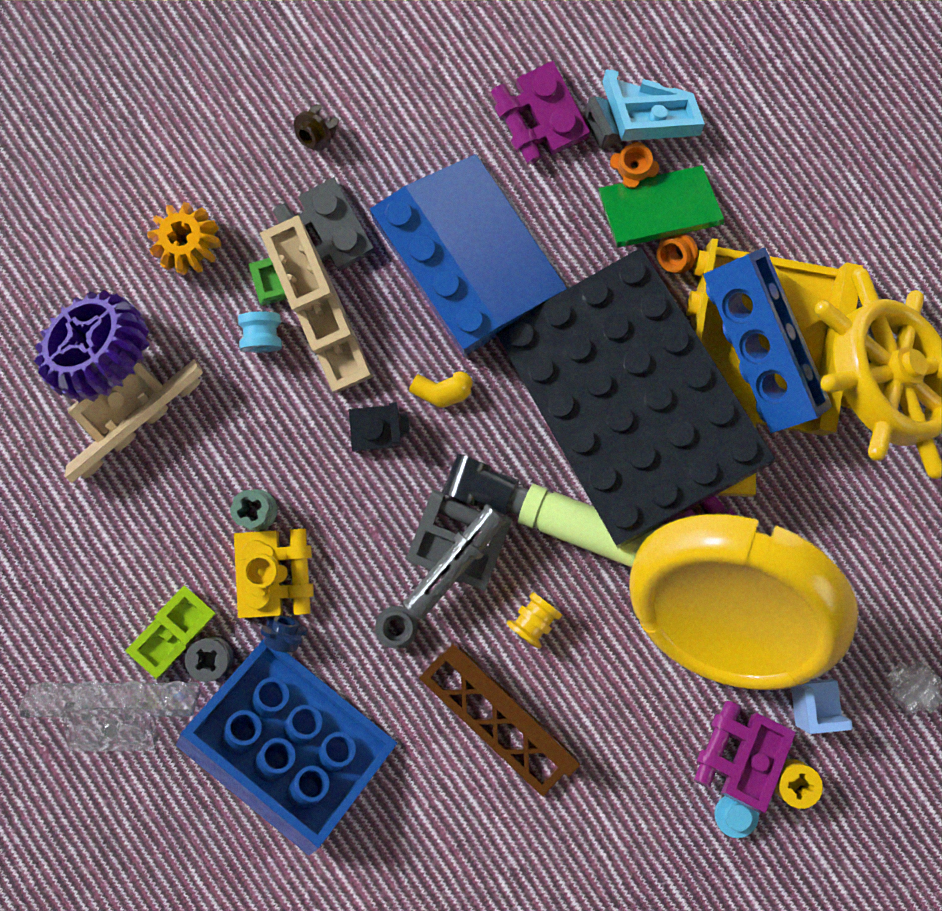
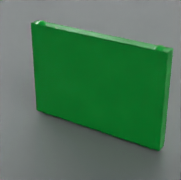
(661, 207)

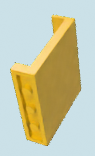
(826, 283)

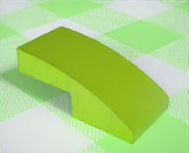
(171, 632)

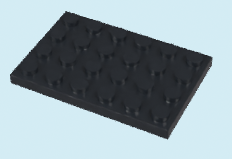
(633, 398)

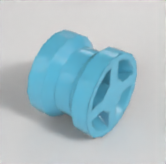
(260, 332)

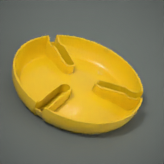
(742, 602)

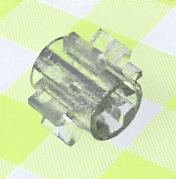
(915, 687)

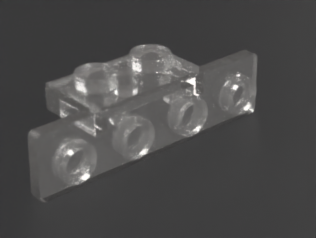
(110, 713)

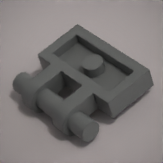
(334, 222)

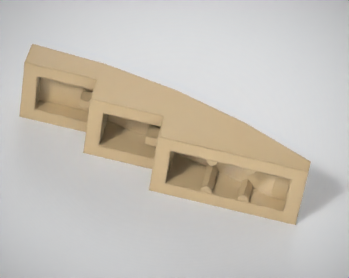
(316, 304)

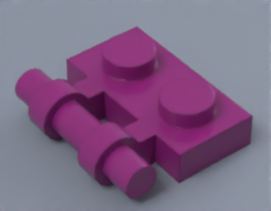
(551, 107)
(757, 760)

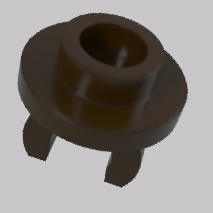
(312, 129)

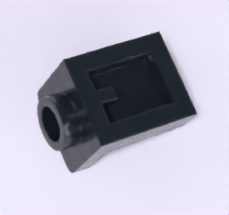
(378, 427)

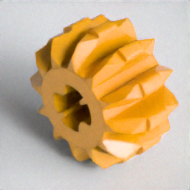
(169, 238)

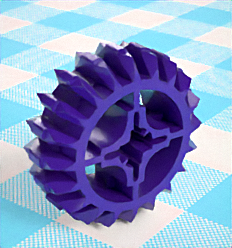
(92, 346)

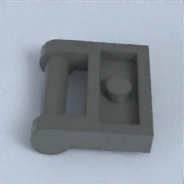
(433, 542)

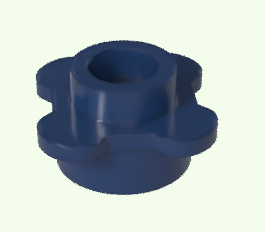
(283, 633)

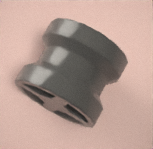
(217, 653)

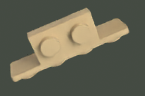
(116, 417)

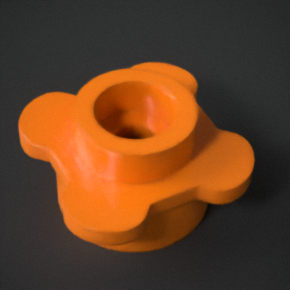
(637, 153)

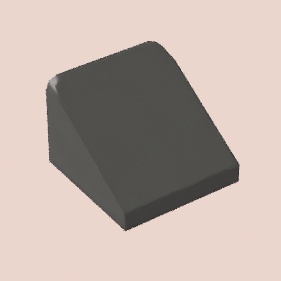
(601, 122)

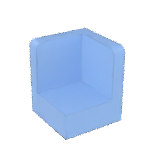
(819, 707)

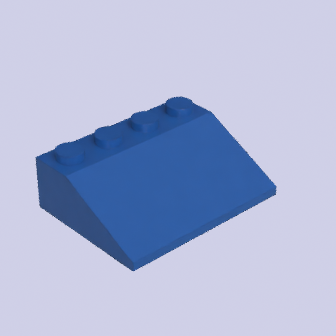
(466, 252)
(286, 746)

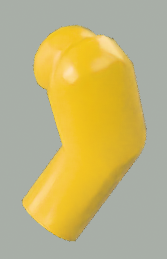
(445, 392)

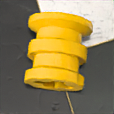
(534, 620)

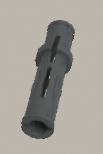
(423, 600)

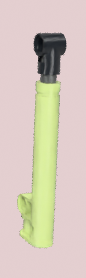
(537, 507)

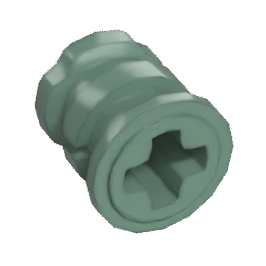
(266, 514)

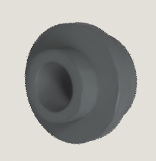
(386, 636)

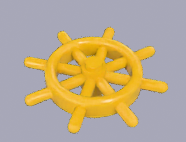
(894, 373)

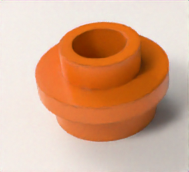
(671, 260)

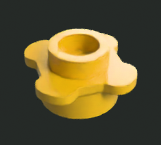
(249, 567)

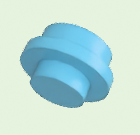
(734, 818)

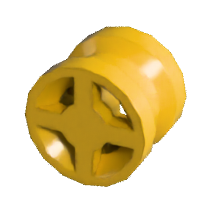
(790, 781)

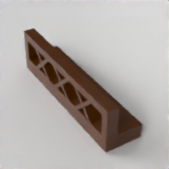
(513, 713)

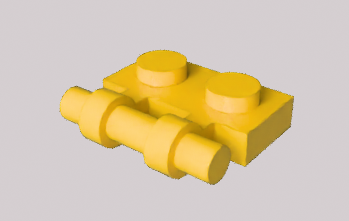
(271, 603)

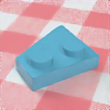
(651, 110)

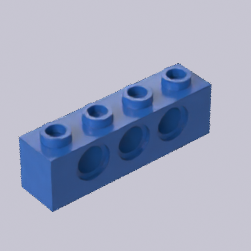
(774, 319)

